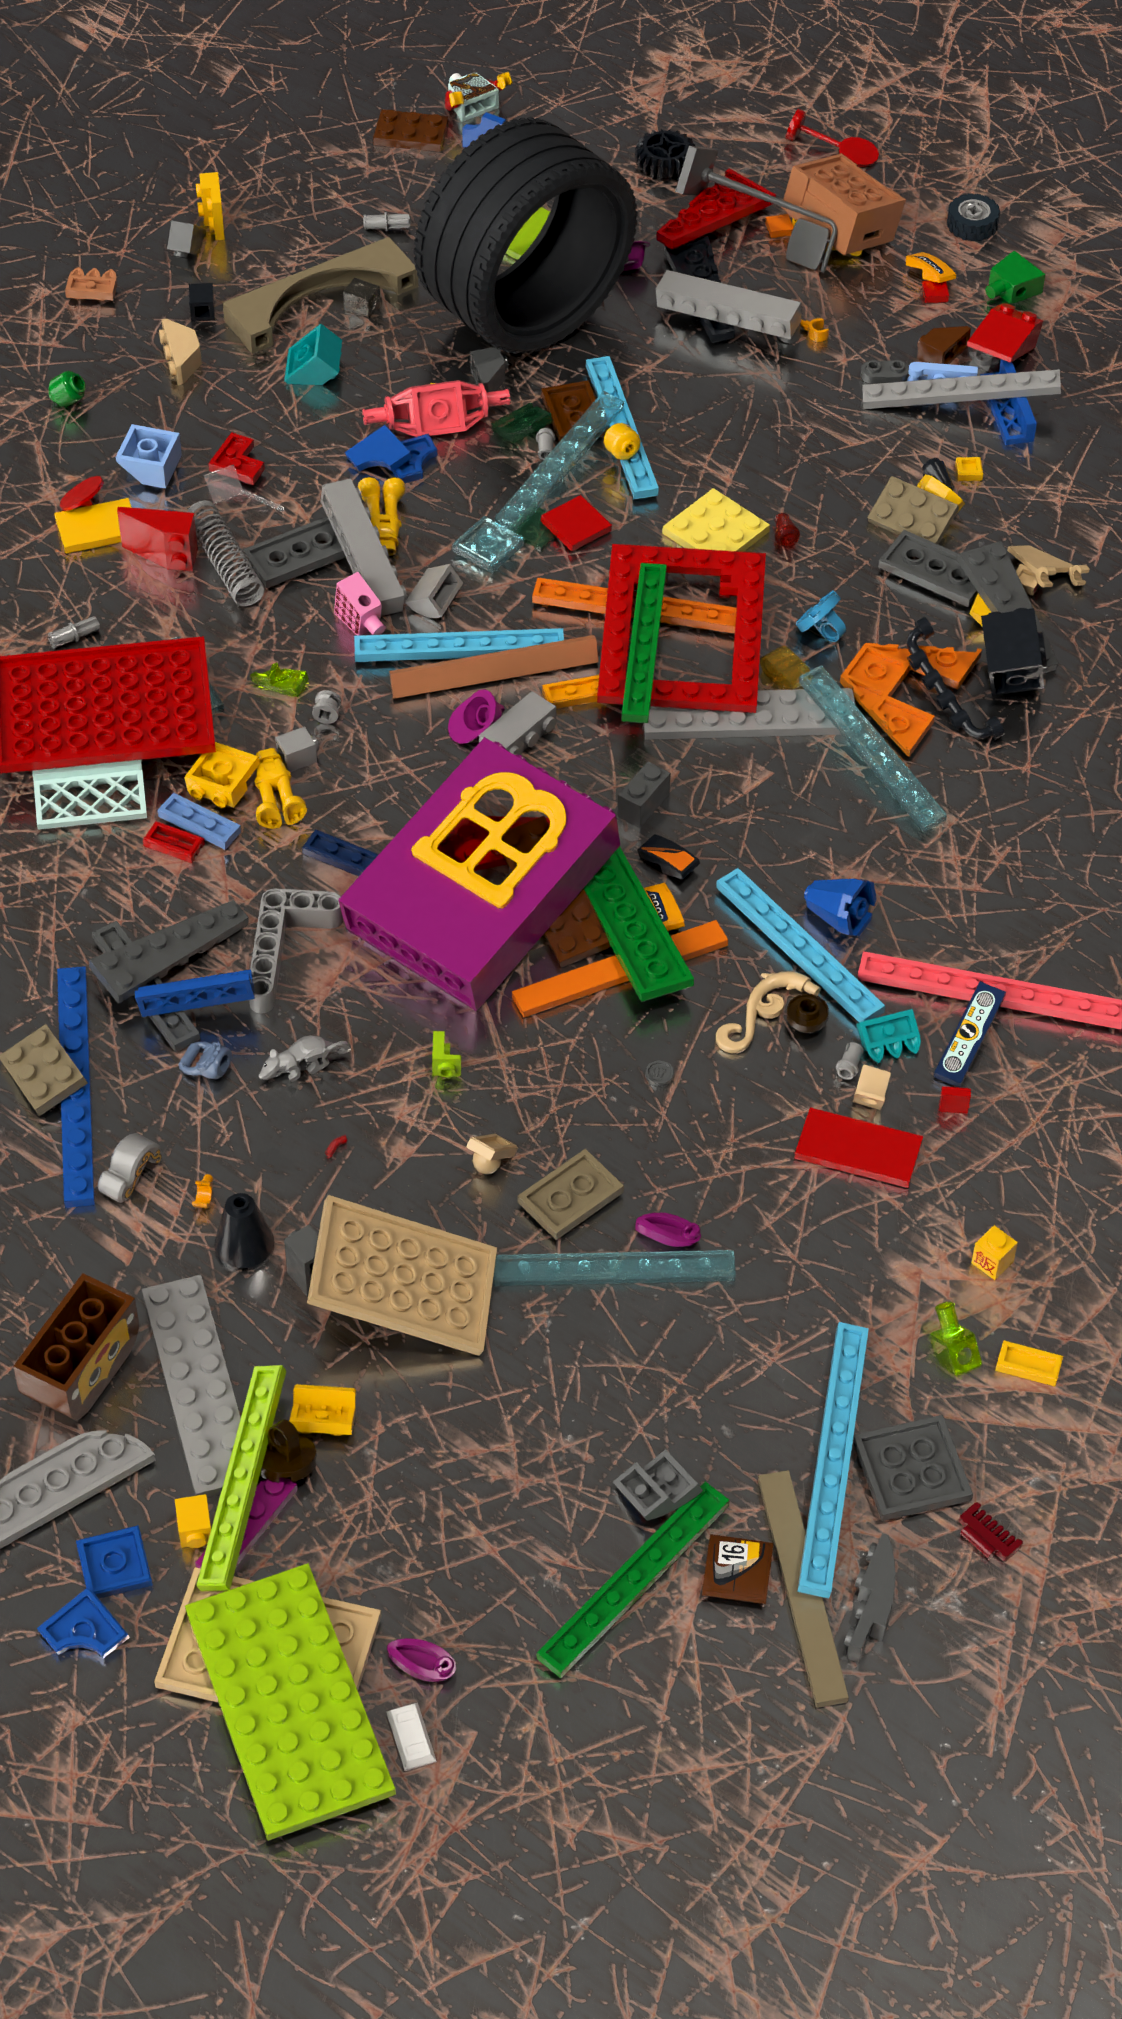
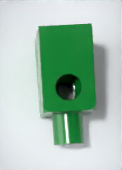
(1015, 279)

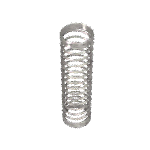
(240, 584)

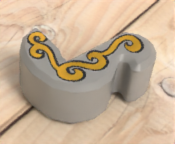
(127, 1166)

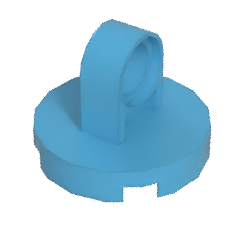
(822, 616)

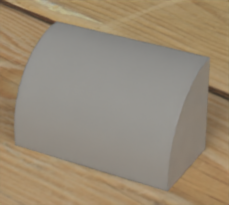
(434, 591)

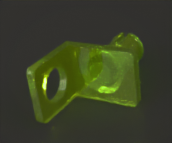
(955, 1338)

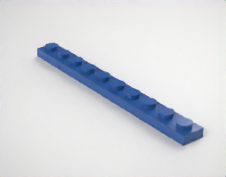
(76, 1108)

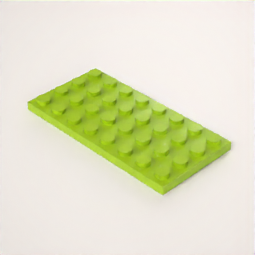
(289, 1701)

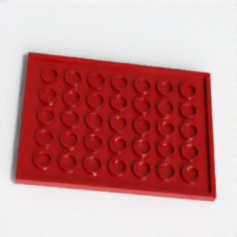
(104, 705)

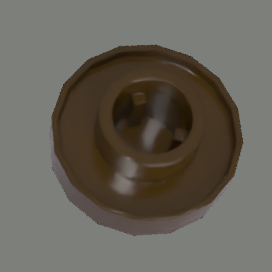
(807, 1013)

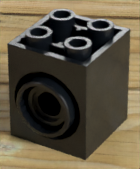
(1014, 651)

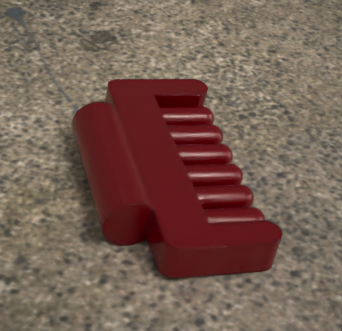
(982, 1537)

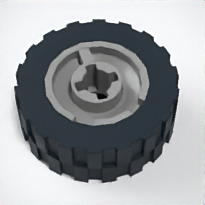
(973, 217)

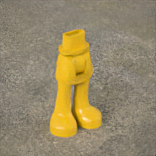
(387, 524)
(273, 776)

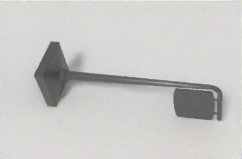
(807, 238)

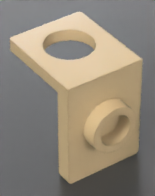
(871, 1087)

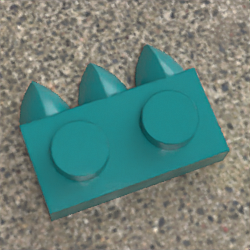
(889, 1032)

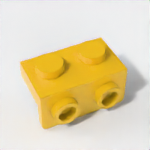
(323, 1409)

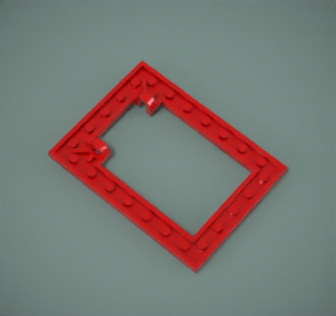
(740, 575)

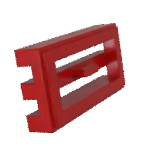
(170, 844)

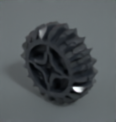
(662, 153)

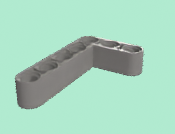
(277, 911)

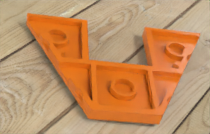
(878, 673)

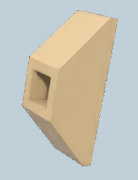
(181, 349)

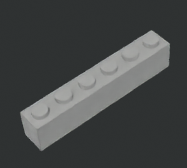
(728, 304)
(362, 543)

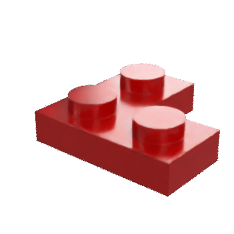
(235, 452)

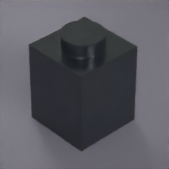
(201, 302)

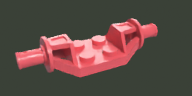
(436, 408)

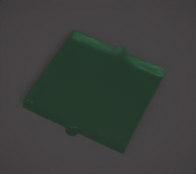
(535, 531)

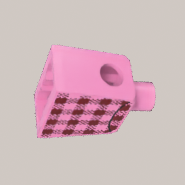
(358, 606)

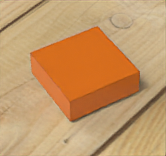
(779, 225)

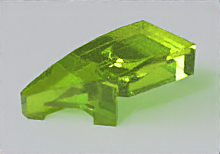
(282, 681)

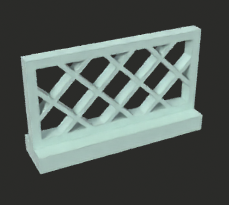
(88, 778)

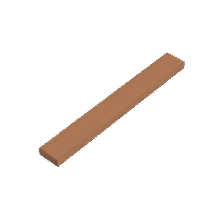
(493, 666)

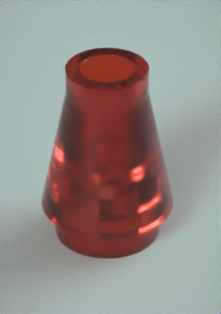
(785, 531)

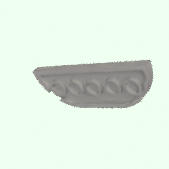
(65, 1479)

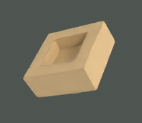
(1028, 579)

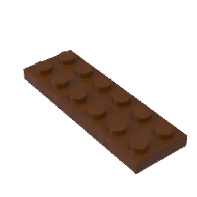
(577, 930)

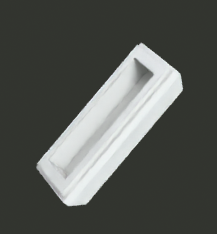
(411, 1736)

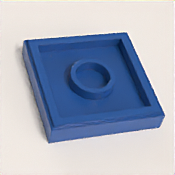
(114, 1562)

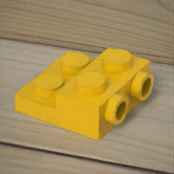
(211, 204)
(221, 775)

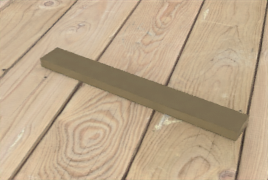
(806, 1609)

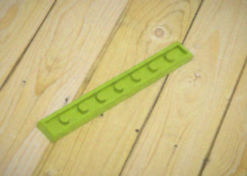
(241, 1479)

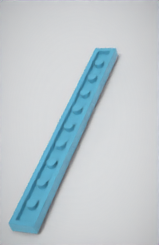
(833, 1461)

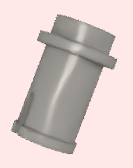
(545, 439)
(848, 1066)

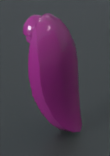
(668, 1229)
(422, 1659)

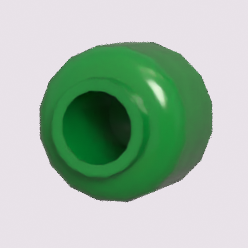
(66, 388)

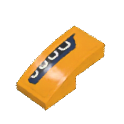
(933, 268)
(665, 906)

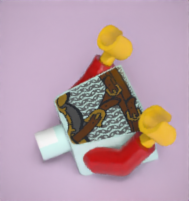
(473, 94)

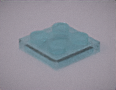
(488, 544)

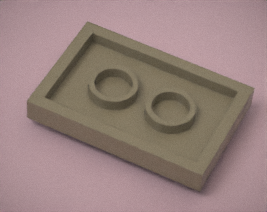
(913, 510)
(42, 1069)
(570, 1194)

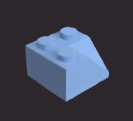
(150, 455)

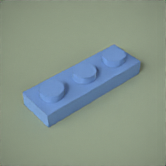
(199, 821)

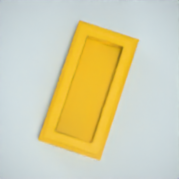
(1029, 1363)

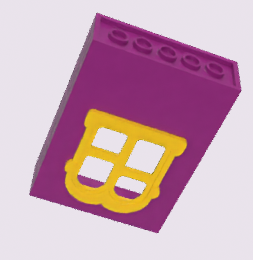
(453, 921)

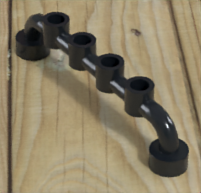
(946, 698)

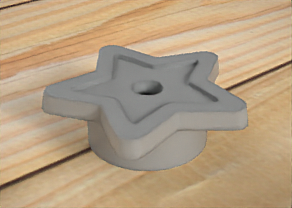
(982, 360)

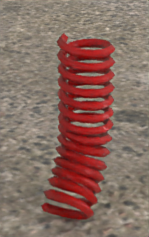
(340, 1140)

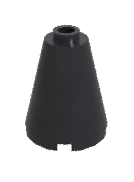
(243, 1234)

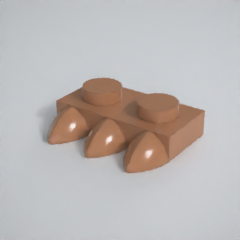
(91, 285)

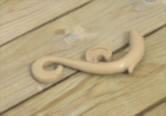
(769, 1010)

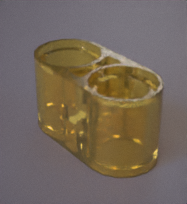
(783, 668)

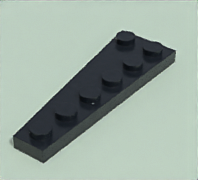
(697, 260)

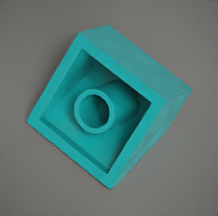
(314, 358)

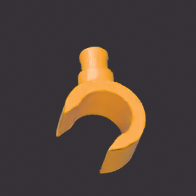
(813, 328)
(204, 1192)

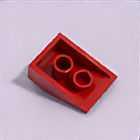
(1006, 333)
(160, 536)

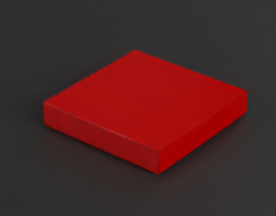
(576, 523)

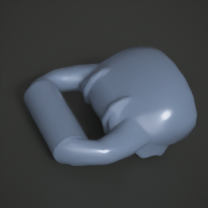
(211, 1064)

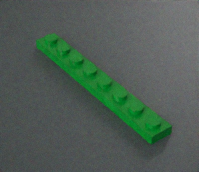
(644, 643)
(631, 1580)

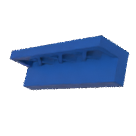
(1018, 407)
(195, 993)

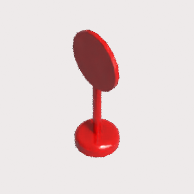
(855, 148)

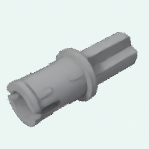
(386, 221)
(73, 632)

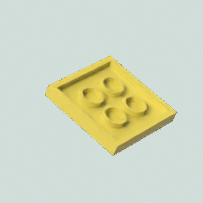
(716, 524)

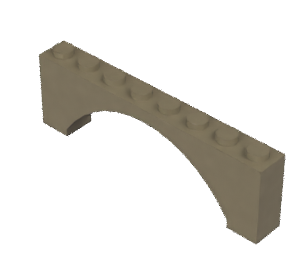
(257, 312)

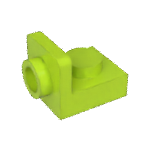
(442, 1062)

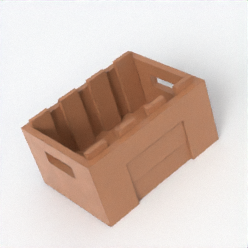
(849, 198)

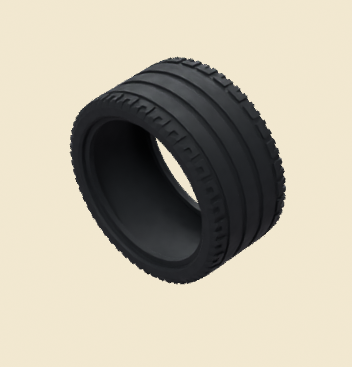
(486, 203)

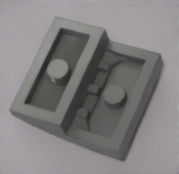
(657, 1486)

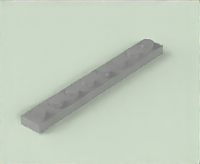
(961, 389)

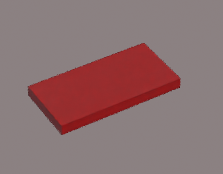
(859, 1147)

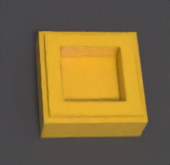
(969, 469)

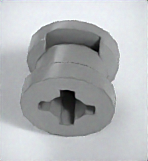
(326, 707)

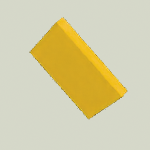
(90, 525)

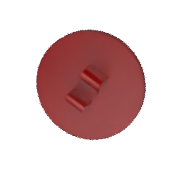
(82, 493)

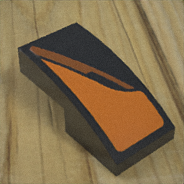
(670, 856)

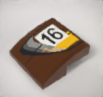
(737, 1569)

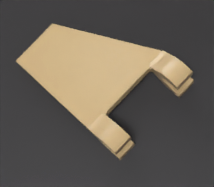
(1046, 564)

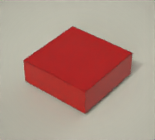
(935, 292)
(954, 1100)

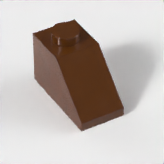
(943, 344)

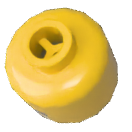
(622, 441)

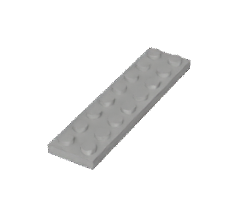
(776, 715)
(195, 1378)

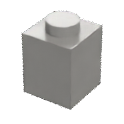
(297, 749)

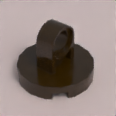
(287, 1454)

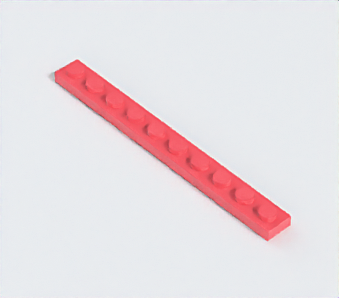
(1019, 994)

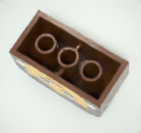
(79, 1348)

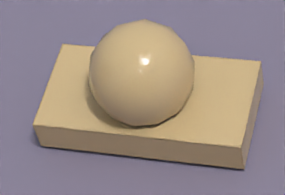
(490, 1151)

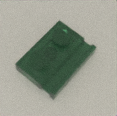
(521, 422)

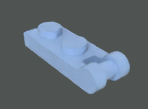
(939, 371)

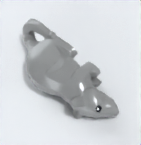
(306, 1053)

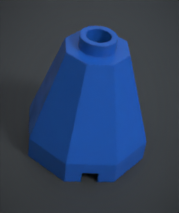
(842, 903)

